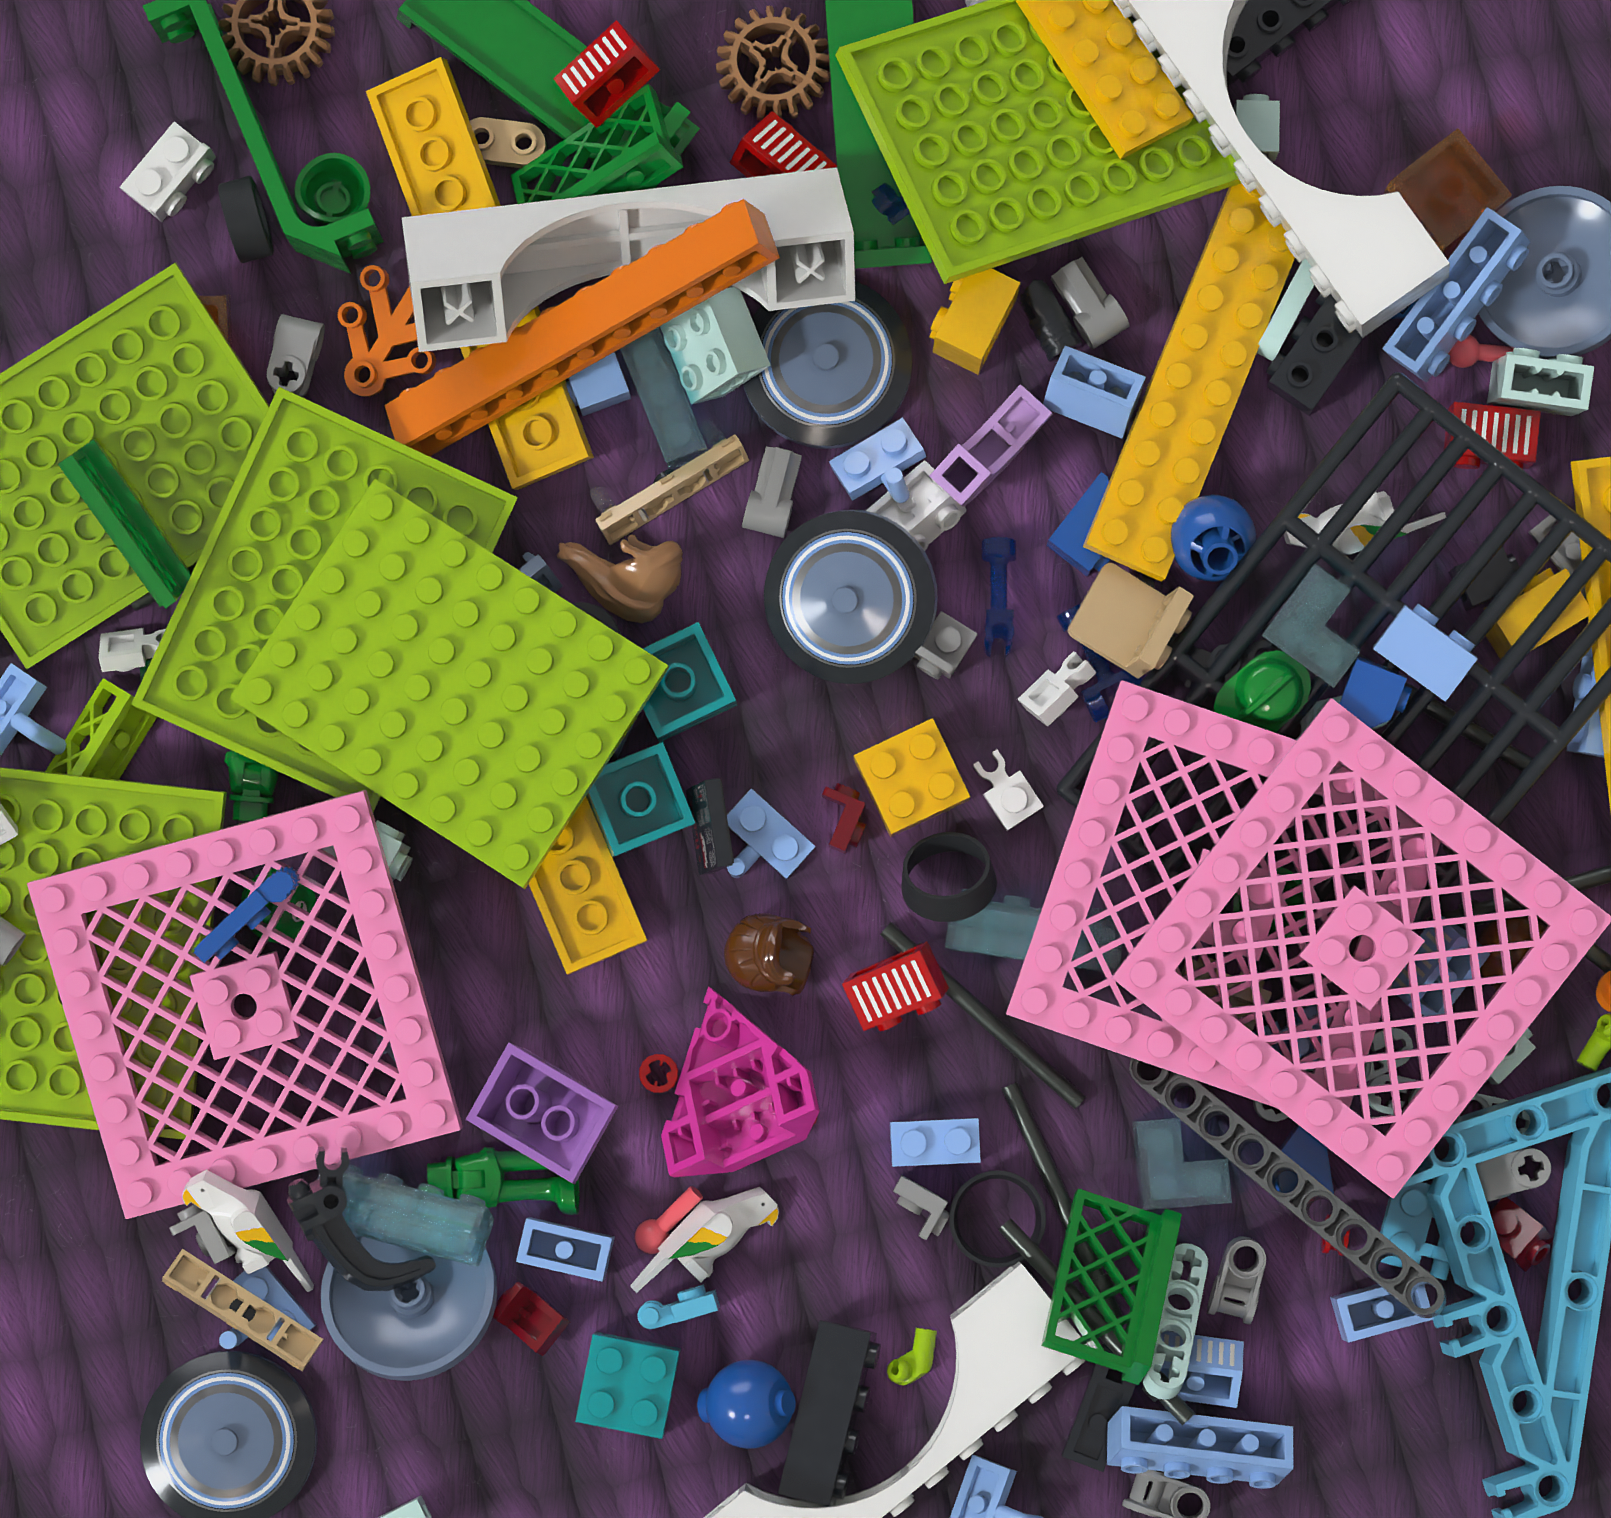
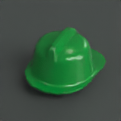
(1265, 691)

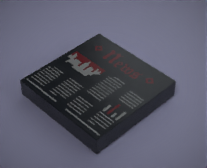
(711, 826)

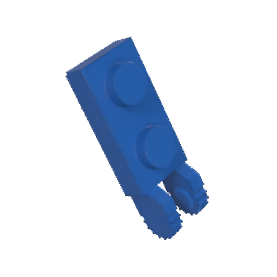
(249, 912)

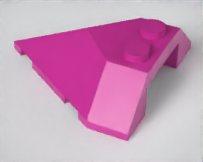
(736, 1097)

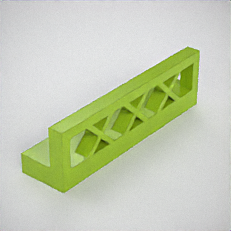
(112, 736)

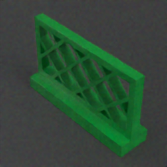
(636, 167)
(127, 522)
(1145, 1302)

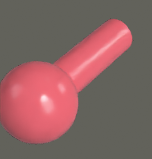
(1470, 351)
(654, 1232)

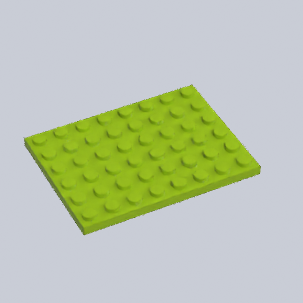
(1002, 147)
(168, 412)
(268, 539)
(449, 683)
(64, 827)

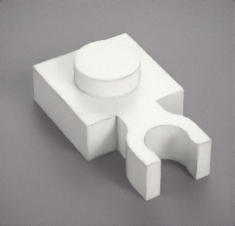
(127, 649)
(1055, 692)
(1011, 796)

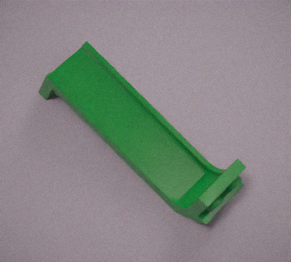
(520, 55)
(857, 152)
(329, 244)

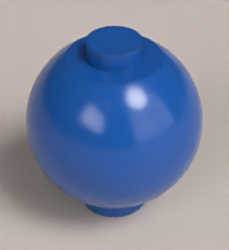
(1211, 537)
(747, 1404)

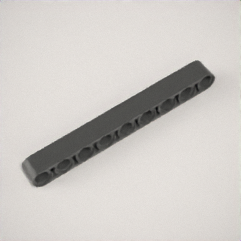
(1301, 1198)

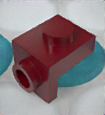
(849, 828)
(1520, 1234)
(530, 1317)

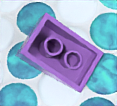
(542, 1112)

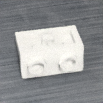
(169, 172)
(926, 511)

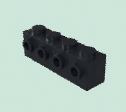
(1269, 28)
(1315, 359)
(828, 1414)

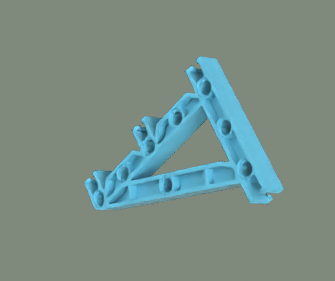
(1558, 1381)

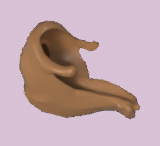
(634, 586)

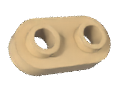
(502, 141)

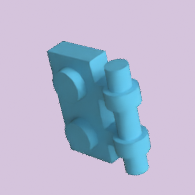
(1407, 1227)
(691, 1304)

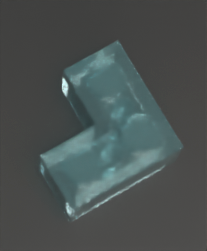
(1303, 631)
(1165, 1176)

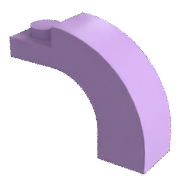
(992, 448)

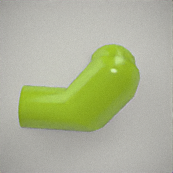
(1597, 1045)
(915, 1362)

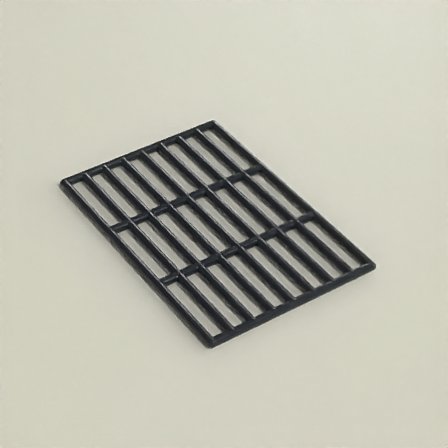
(1389, 602)

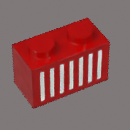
(606, 74)
(776, 149)
(1506, 428)
(896, 987)

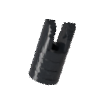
(1048, 320)

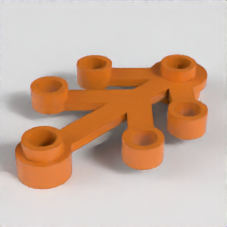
(392, 331)

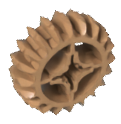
(294, 31)
(758, 53)

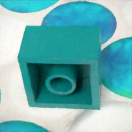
(692, 686)
(639, 800)
(628, 1385)

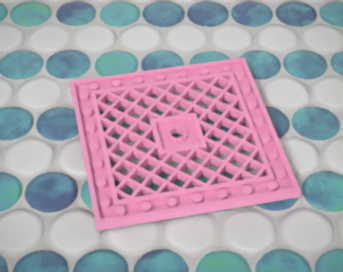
(1571, 931)
(1039, 989)
(106, 1065)

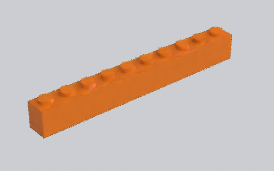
(584, 329)

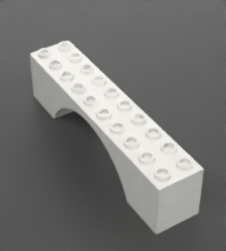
(1359, 247)
(492, 265)
(995, 1372)

